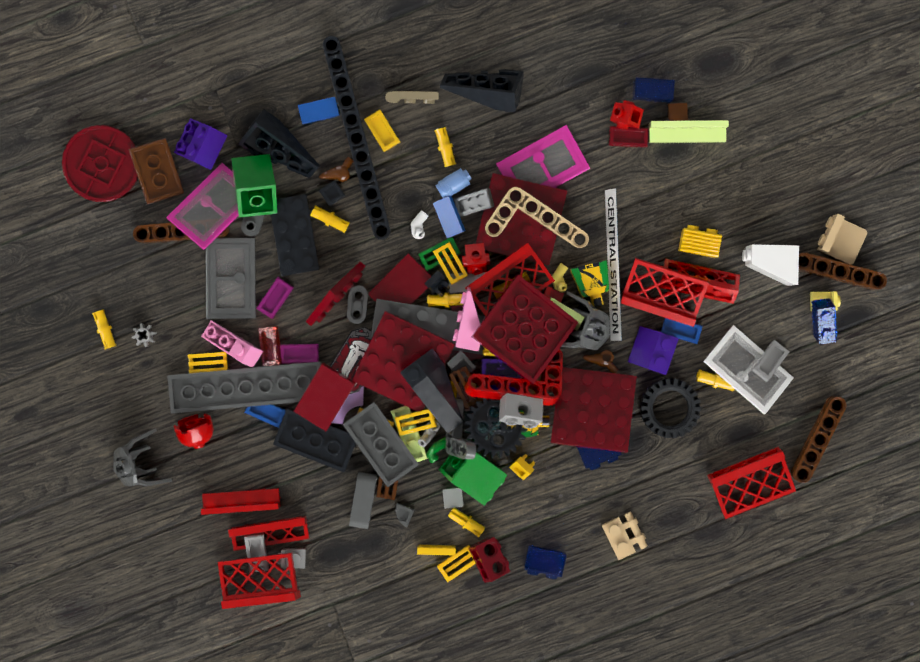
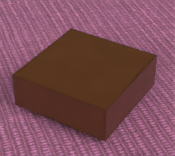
(677, 112)

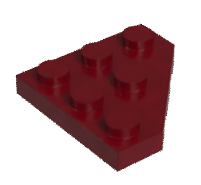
(336, 294)

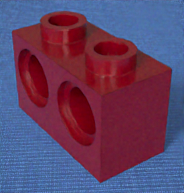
(485, 562)

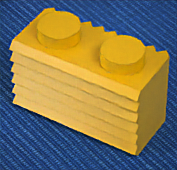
(700, 242)

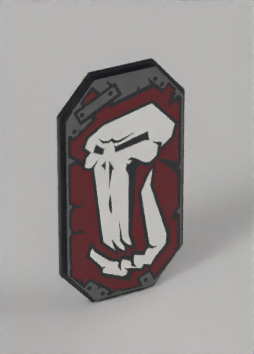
(351, 354)

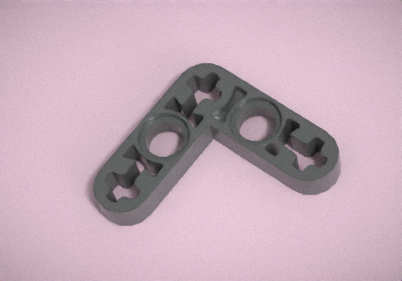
(456, 444)

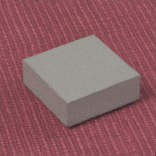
(452, 498)

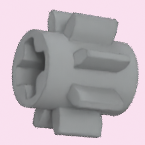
(138, 335)

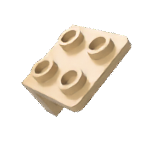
(841, 239)

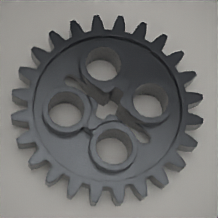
(481, 416)

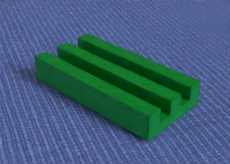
(424, 261)

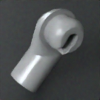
(428, 435)

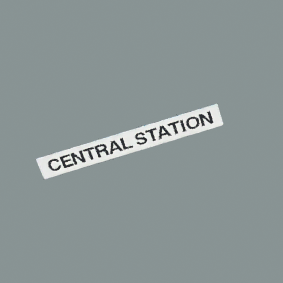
(613, 265)

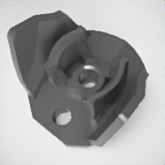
(595, 330)
(125, 466)

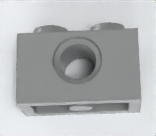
(530, 406)

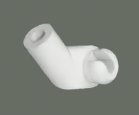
(417, 225)

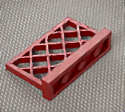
(504, 267)
(658, 307)
(746, 467)
(258, 597)

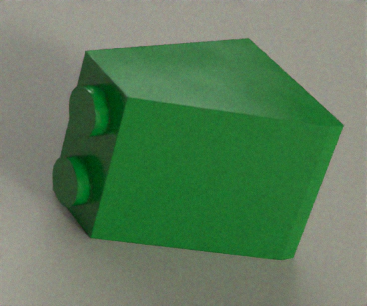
(254, 185)
(474, 476)

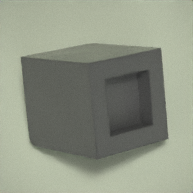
(459, 361)

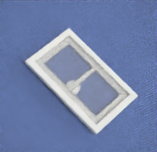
(734, 360)

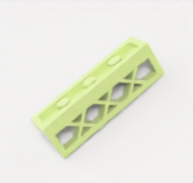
(687, 131)

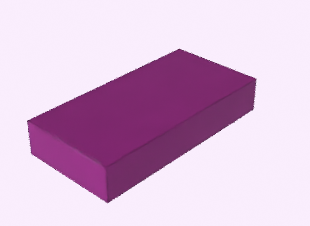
(275, 298)
(299, 353)

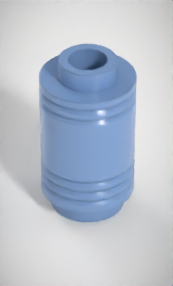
(453, 183)

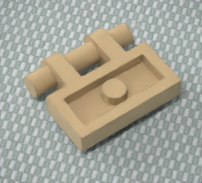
(618, 537)

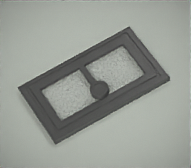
(230, 278)

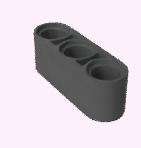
(363, 500)

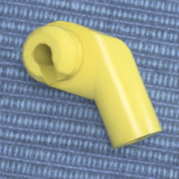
(559, 283)

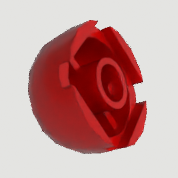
(194, 430)

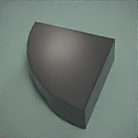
(404, 513)

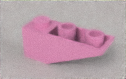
(468, 324)
(232, 344)

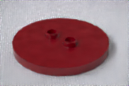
(99, 163)

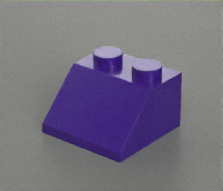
(653, 350)

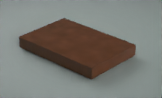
(156, 171)

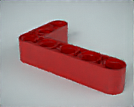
(521, 385)

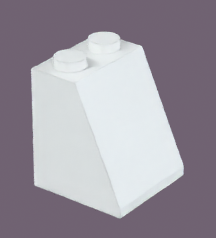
(774, 261)

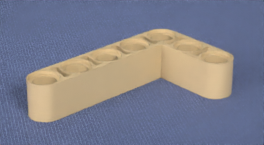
(537, 215)

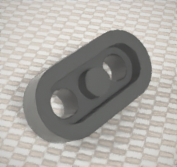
(256, 220)
(357, 304)

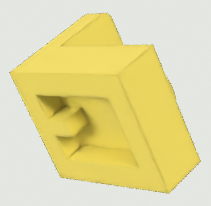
(825, 295)

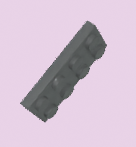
(380, 444)

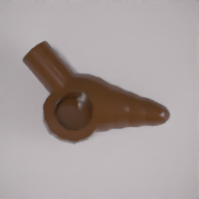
(338, 172)
(602, 359)

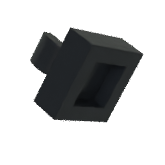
(436, 283)

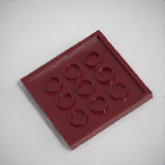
(521, 227)
(525, 329)
(392, 350)
(594, 410)

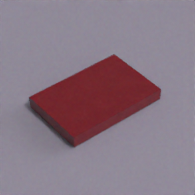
(402, 283)
(324, 397)

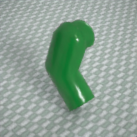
(435, 447)

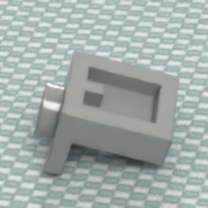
(299, 557)

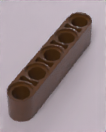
(153, 237)
(848, 272)
(818, 449)

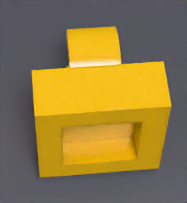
(521, 467)

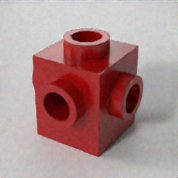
(623, 112)
(475, 259)

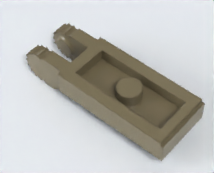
(412, 96)

